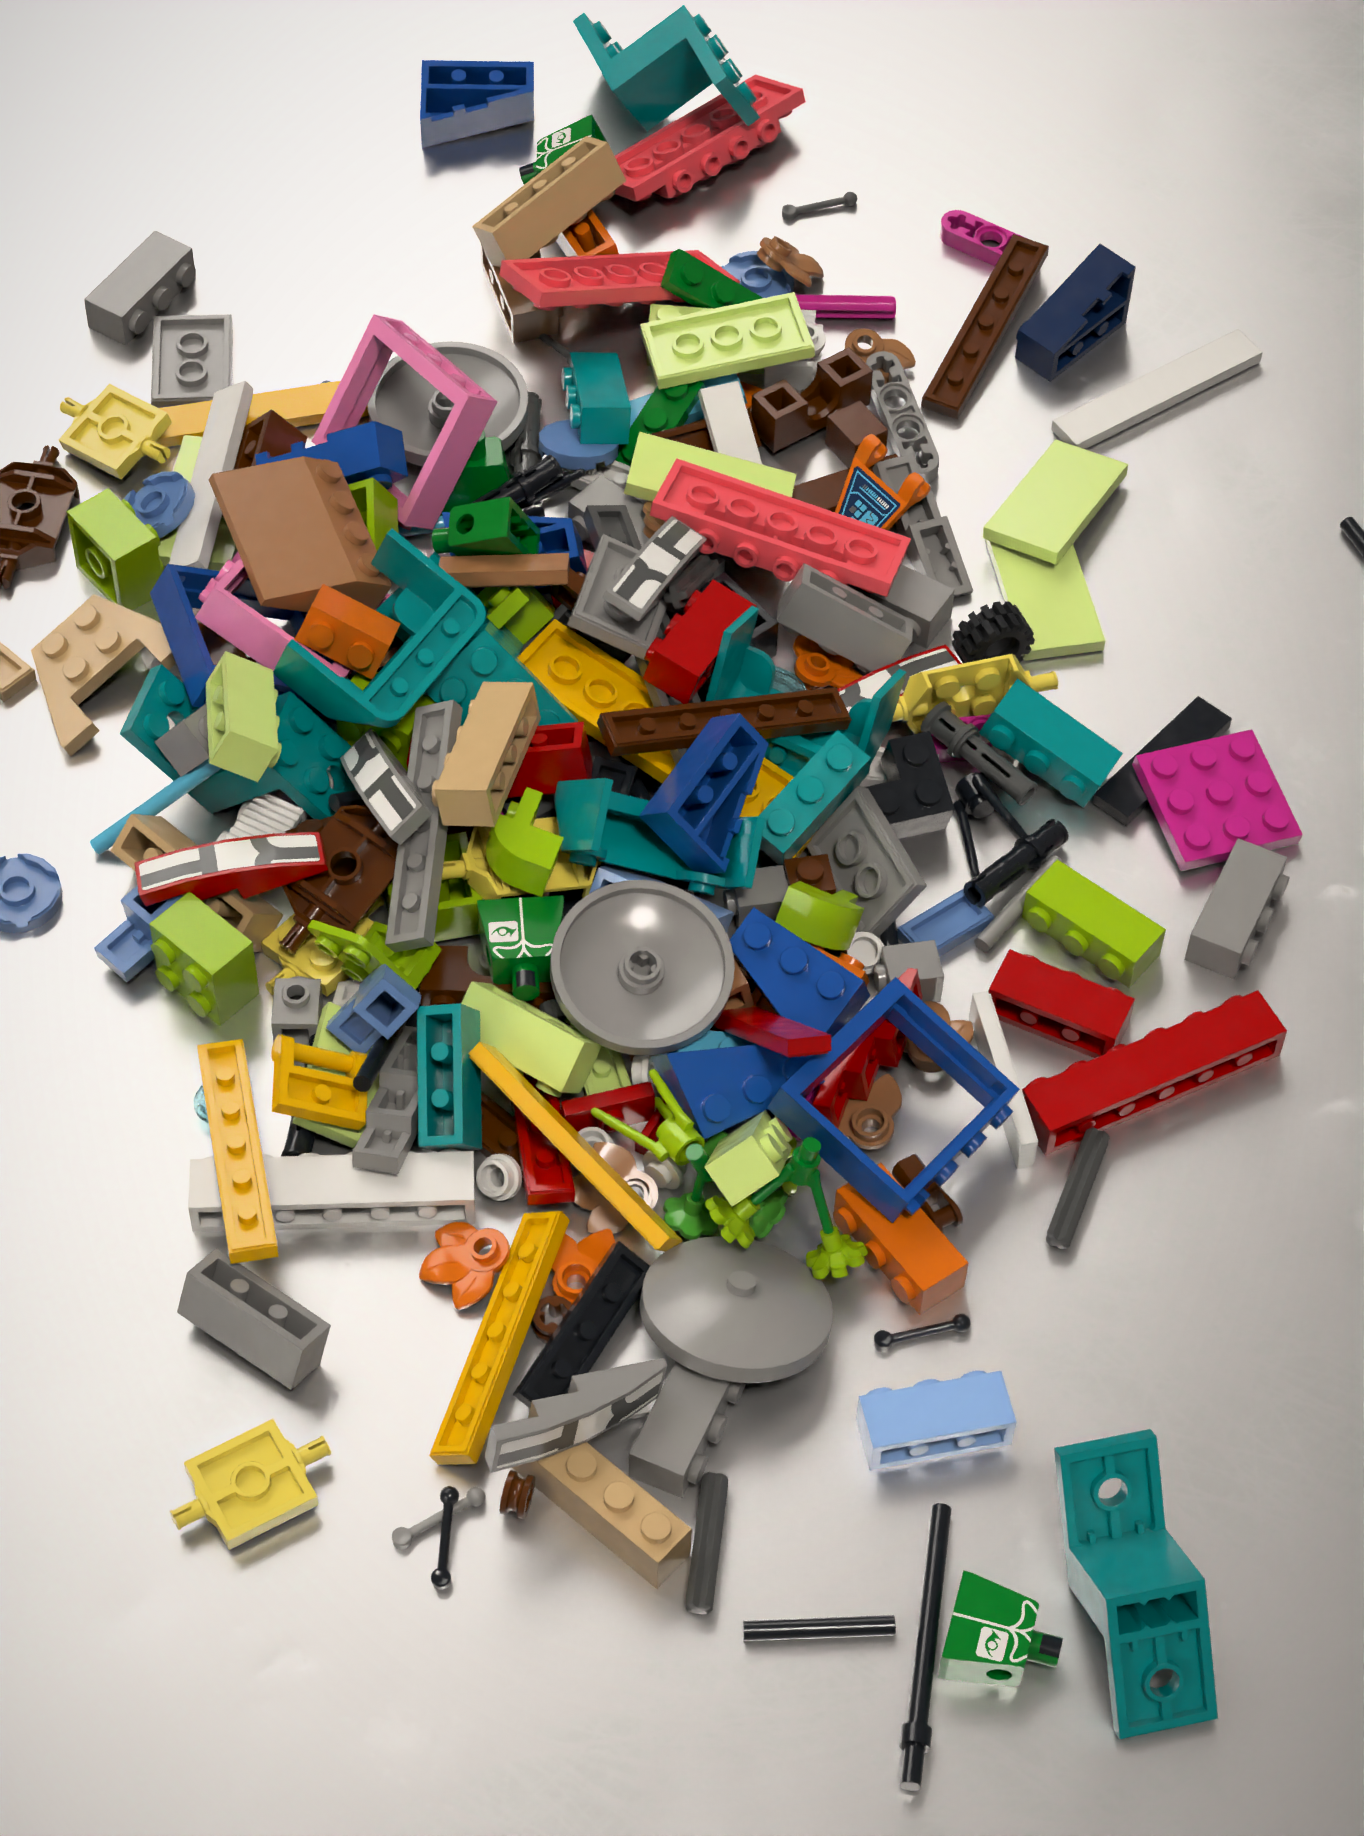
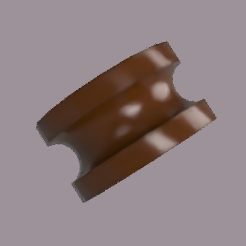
(553, 1306)
(517, 1494)

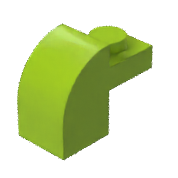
(518, 608)
(520, 851)
(820, 916)

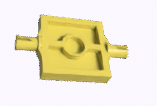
(115, 431)
(309, 959)
(251, 1483)

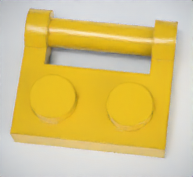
(317, 1093)

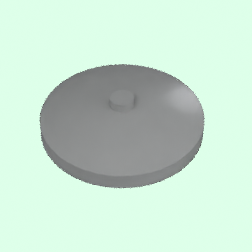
(420, 410)
(641, 967)
(736, 1310)

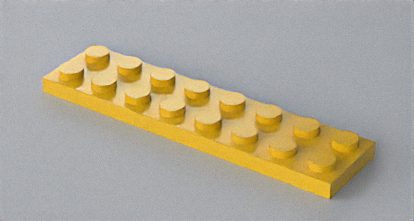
(597, 683)

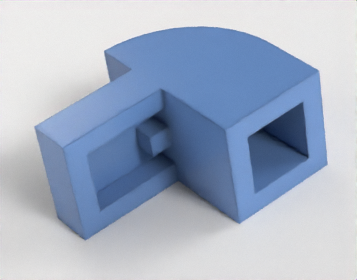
(129, 945)
(374, 1010)

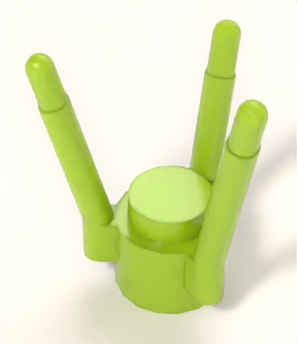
(674, 1133)

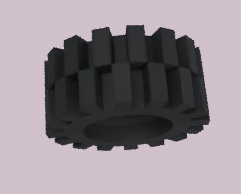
(993, 634)

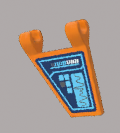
(868, 497)

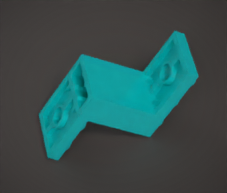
(667, 67)
(486, 658)
(300, 772)
(1136, 1584)

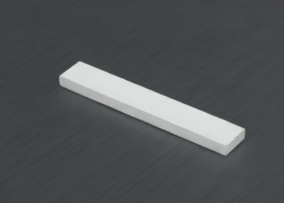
(1157, 390)
(216, 454)

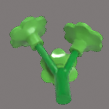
(690, 1213)

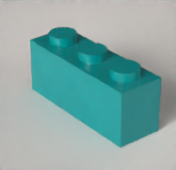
(597, 398)
(1050, 743)
(812, 797)
(448, 1078)

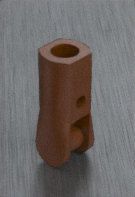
(949, 1212)

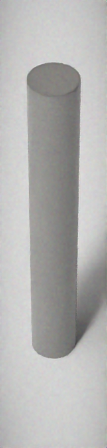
(1010, 912)

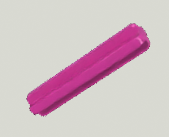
(849, 306)

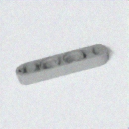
(905, 416)

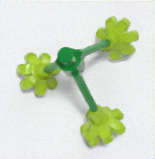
(801, 1170)

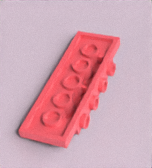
(704, 142)
(595, 279)
(777, 530)

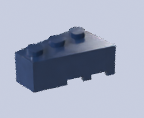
(1078, 314)

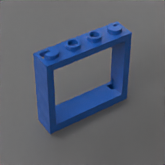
(175, 597)
(946, 1049)

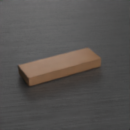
(508, 569)

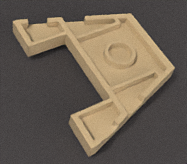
(87, 653)

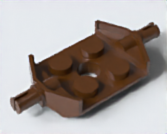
(31, 534)
(343, 899)

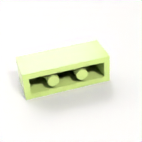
(242, 717)
(533, 1039)
(749, 1157)

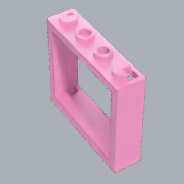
(458, 436)
(244, 625)

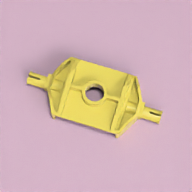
(984, 688)
(479, 875)

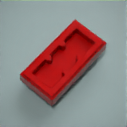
(628, 1104)

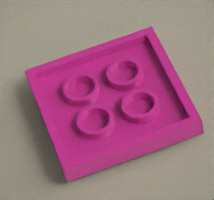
(1213, 795)

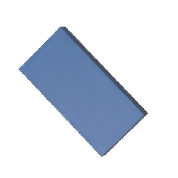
(947, 923)

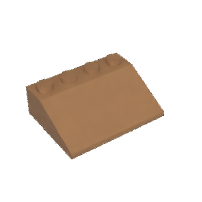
(298, 532)

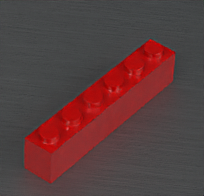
(1153, 1070)

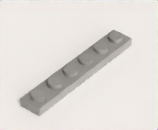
(422, 855)

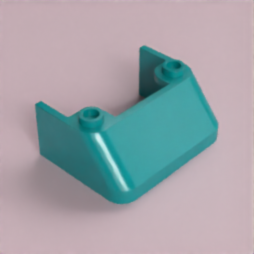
(435, 613)
(751, 672)
(609, 830)

